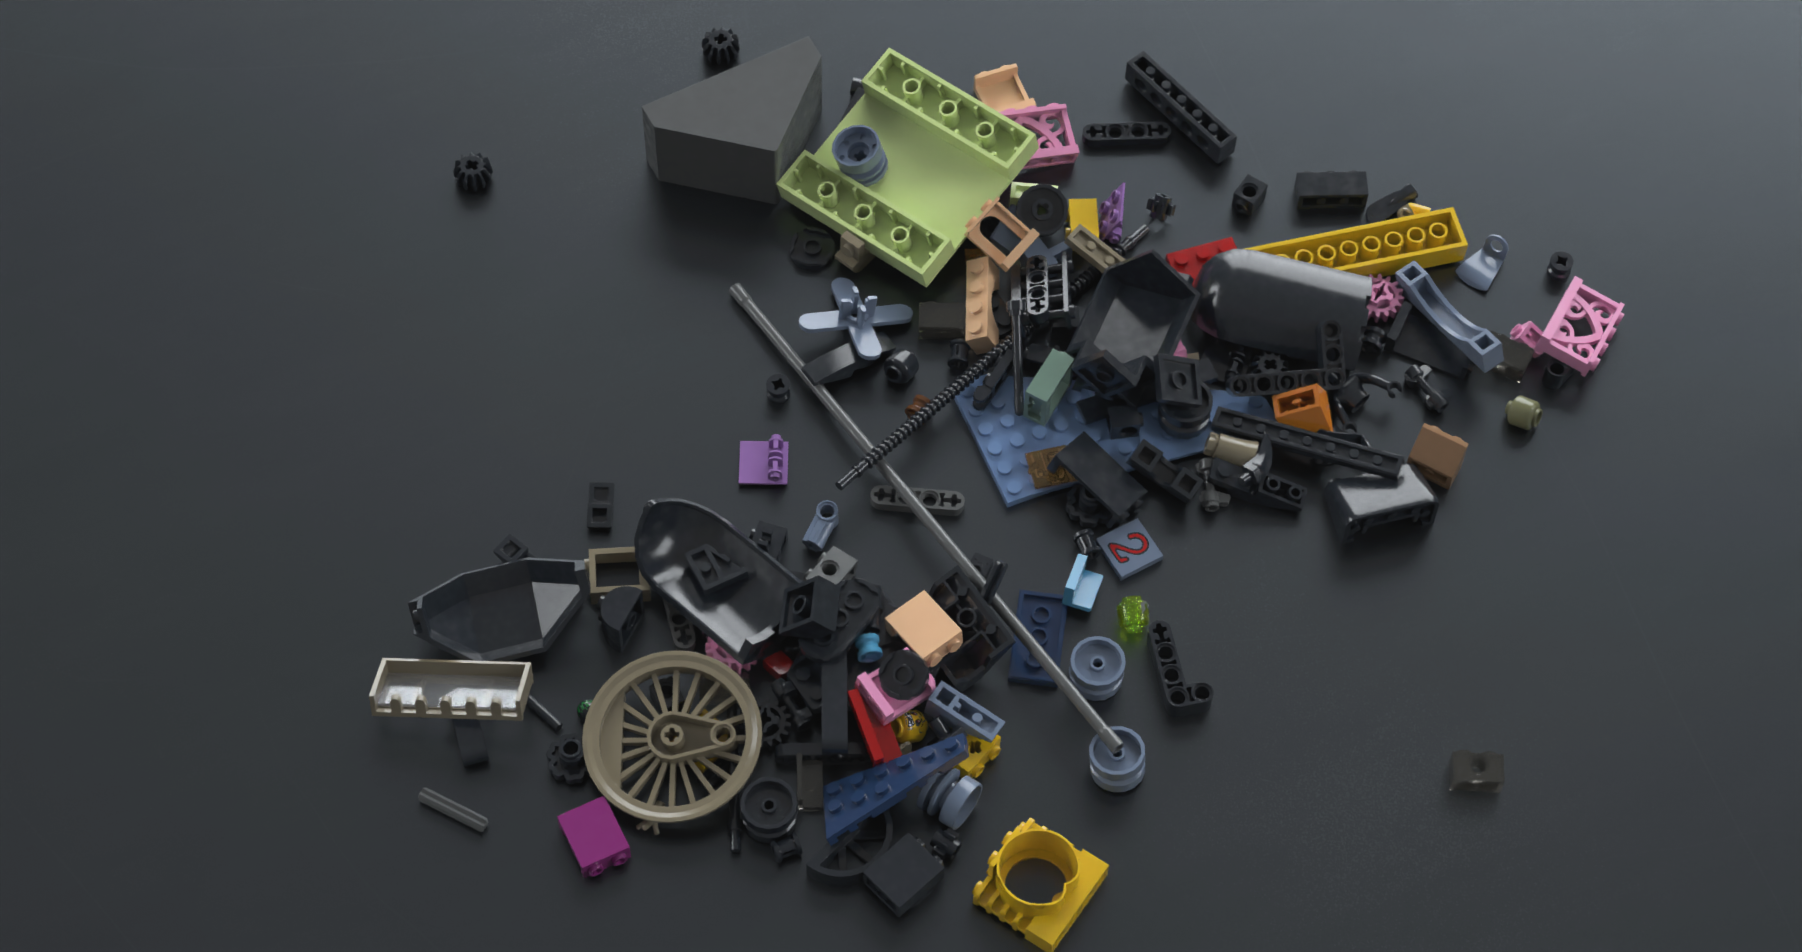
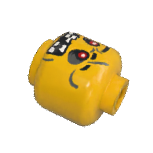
(910, 727)

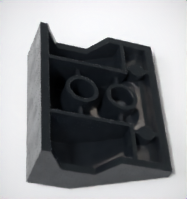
(982, 631)

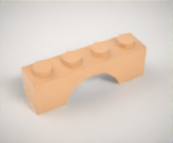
(981, 281)

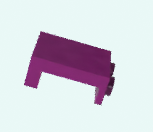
(594, 837)

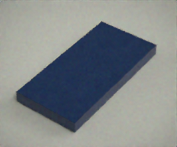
(1045, 620)

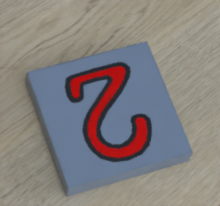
(1129, 549)

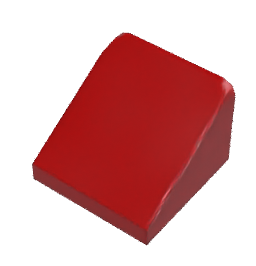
(777, 665)

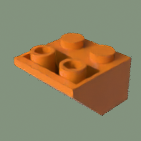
(1304, 408)

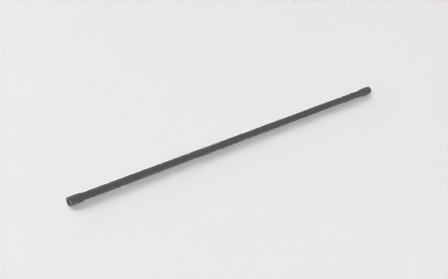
(1104, 732)

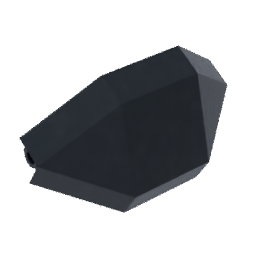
(502, 608)

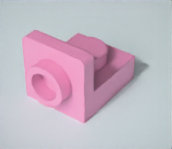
(1528, 334)

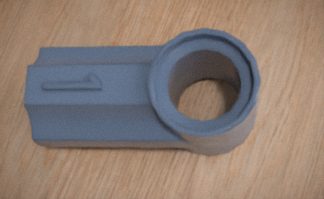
(820, 526)

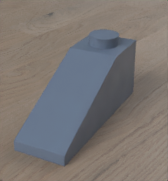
(963, 712)

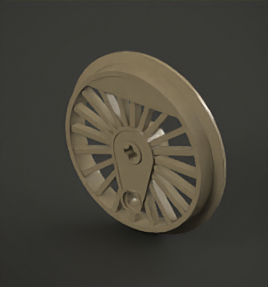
(695, 740)

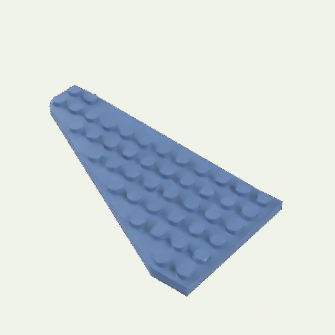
(1007, 437)

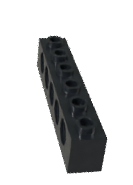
(1180, 107)

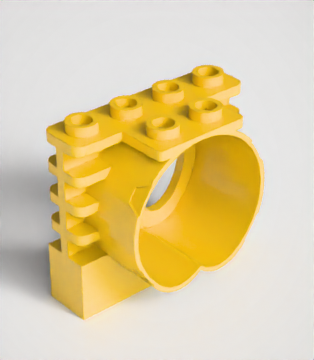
(1046, 922)

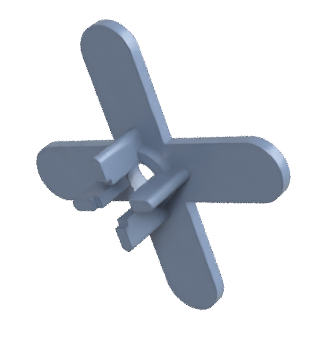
(860, 328)

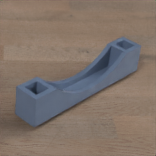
(1472, 340)

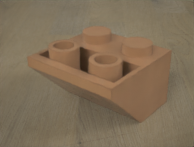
(1438, 455)

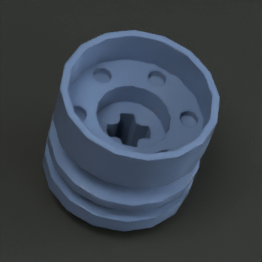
(860, 154)
(951, 797)

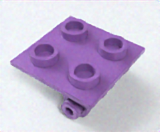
(1112, 216)
(764, 462)

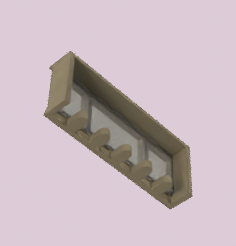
(451, 689)

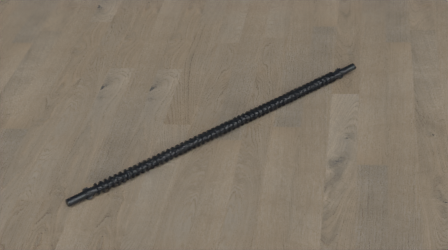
(973, 373)

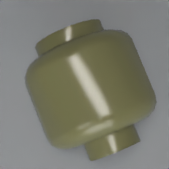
(1523, 412)

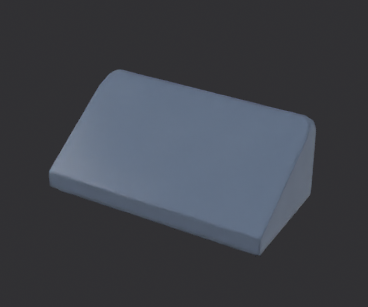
(1003, 237)

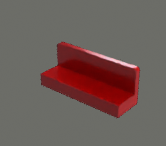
(877, 738)

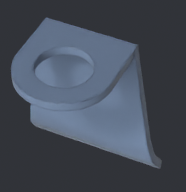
(1483, 265)

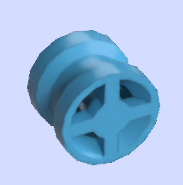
(868, 648)

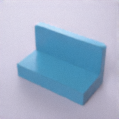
(1081, 586)

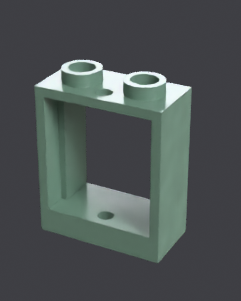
(1048, 387)

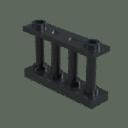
(1019, 290)

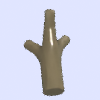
(646, 824)

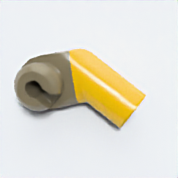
(1412, 209)

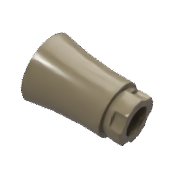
(1230, 448)

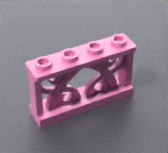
(1055, 153)
(1554, 340)

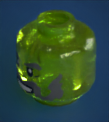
(1133, 614)

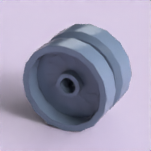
(1097, 668)
(1119, 770)

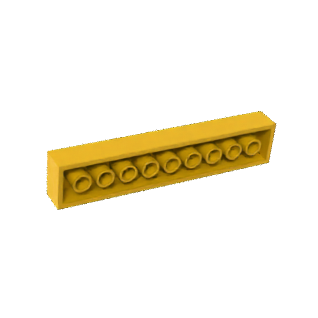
(1381, 246)

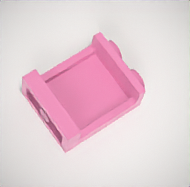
(881, 704)

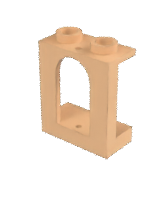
(997, 210)

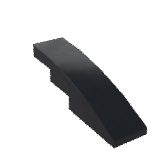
(842, 362)

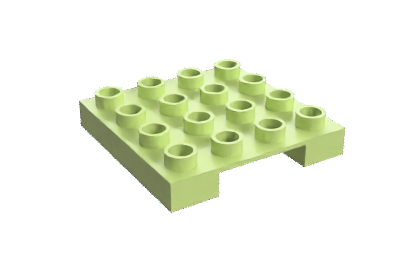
(943, 166)

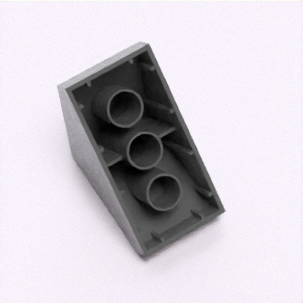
(738, 126)

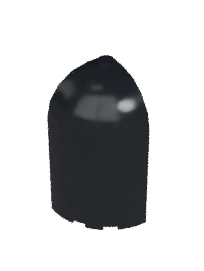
(1279, 303)
(737, 617)

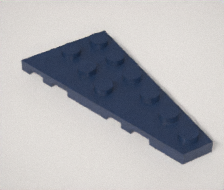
(886, 784)

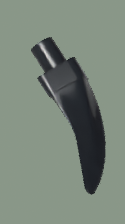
(1258, 466)

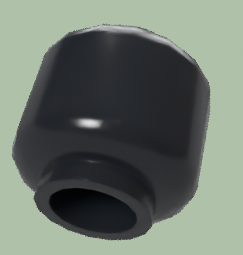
(901, 366)

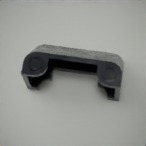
(1376, 500)

